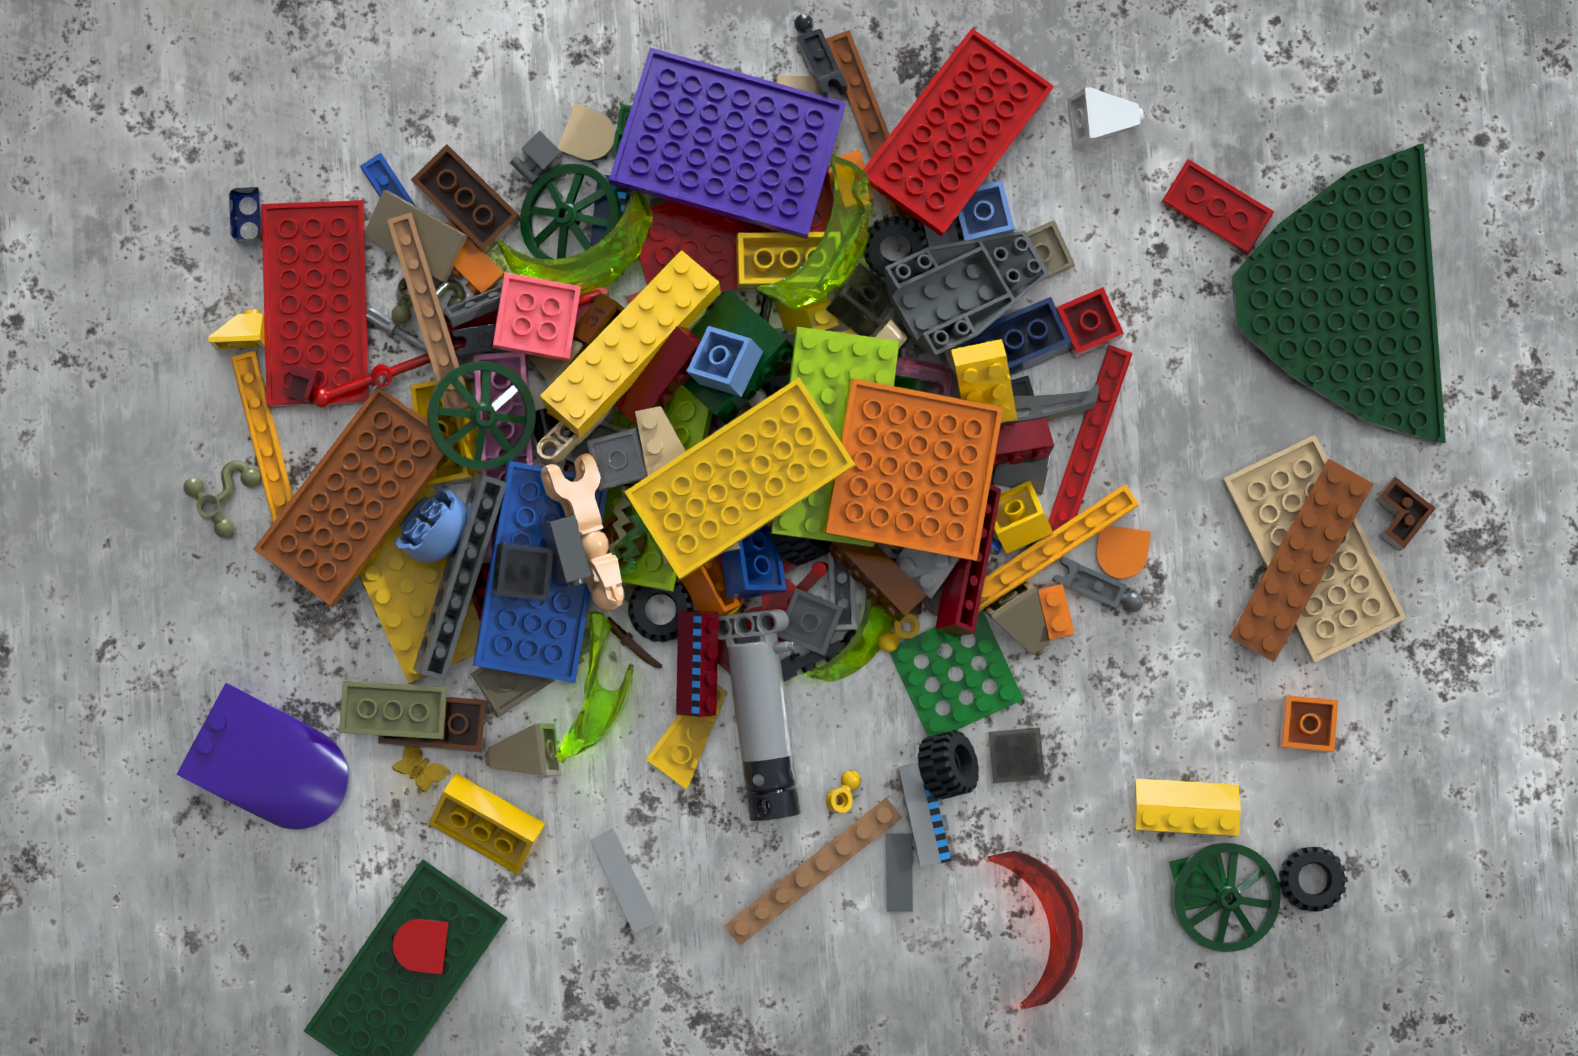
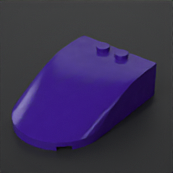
(267, 762)

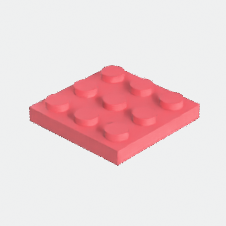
(536, 317)

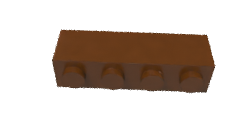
(880, 576)

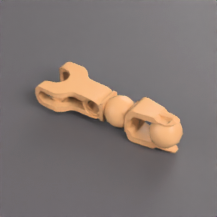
(579, 500)

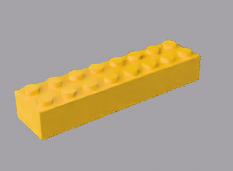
(629, 344)

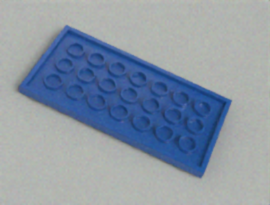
(530, 634)

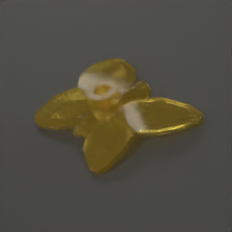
(418, 770)

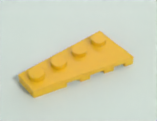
(683, 744)

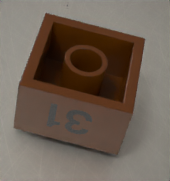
(596, 319)

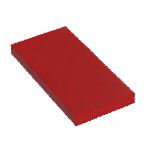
(1217, 207)

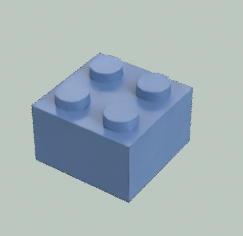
(986, 213)
(724, 361)

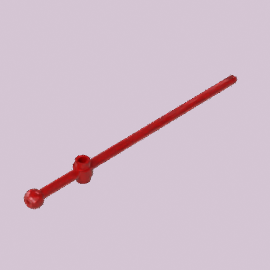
(323, 397)

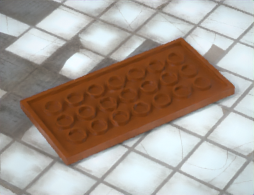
(353, 497)

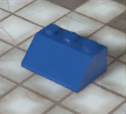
(754, 568)

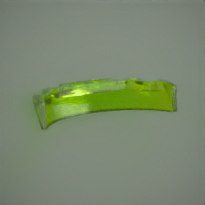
(839, 247)
(598, 264)
(860, 649)

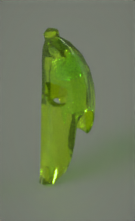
(600, 706)

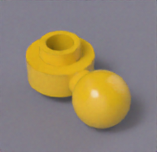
(889, 640)
(850, 781)

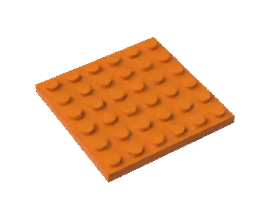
(917, 470)

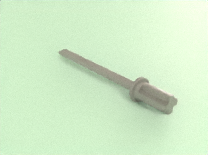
(392, 328)

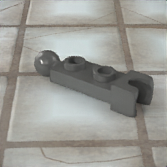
(1097, 586)

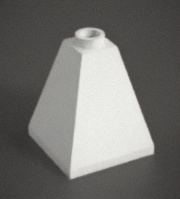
(1099, 116)

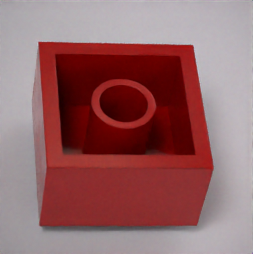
(1090, 322)

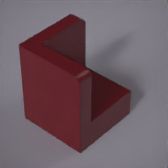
(302, 383)

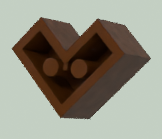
(1409, 511)

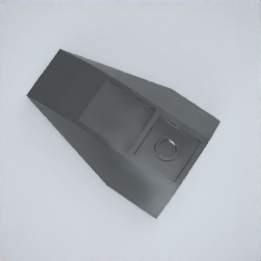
(961, 287)

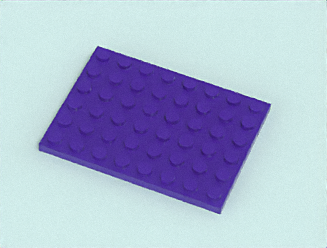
(727, 143)

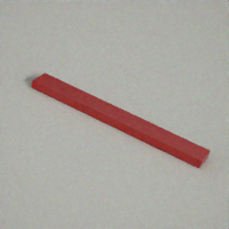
(1090, 438)

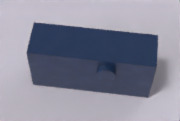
(1028, 335)

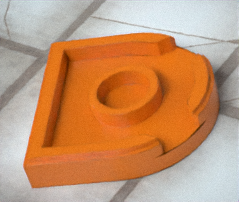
(1122, 551)

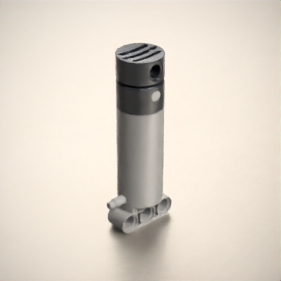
(762, 711)

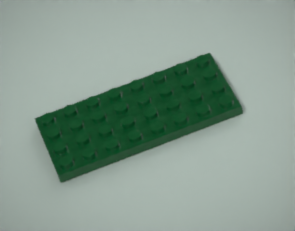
(380, 1003)

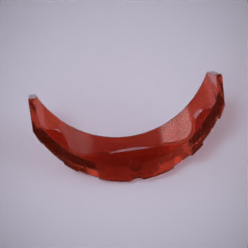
(1063, 922)

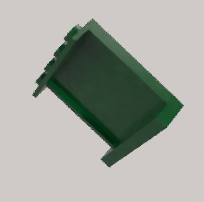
(738, 318)

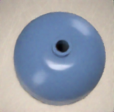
(438, 541)

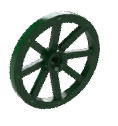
(574, 213)
(474, 415)
(1222, 890)

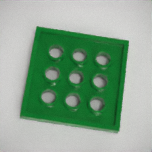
(972, 680)

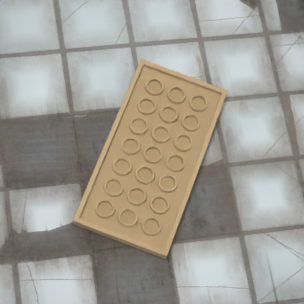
(1354, 591)

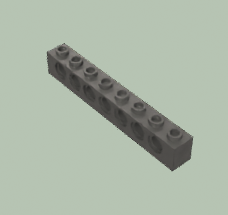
(459, 578)

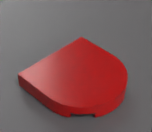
(421, 945)

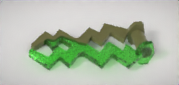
(626, 538)

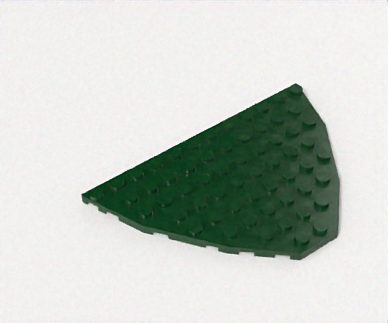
(1350, 297)

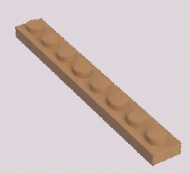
(426, 304)
(813, 871)

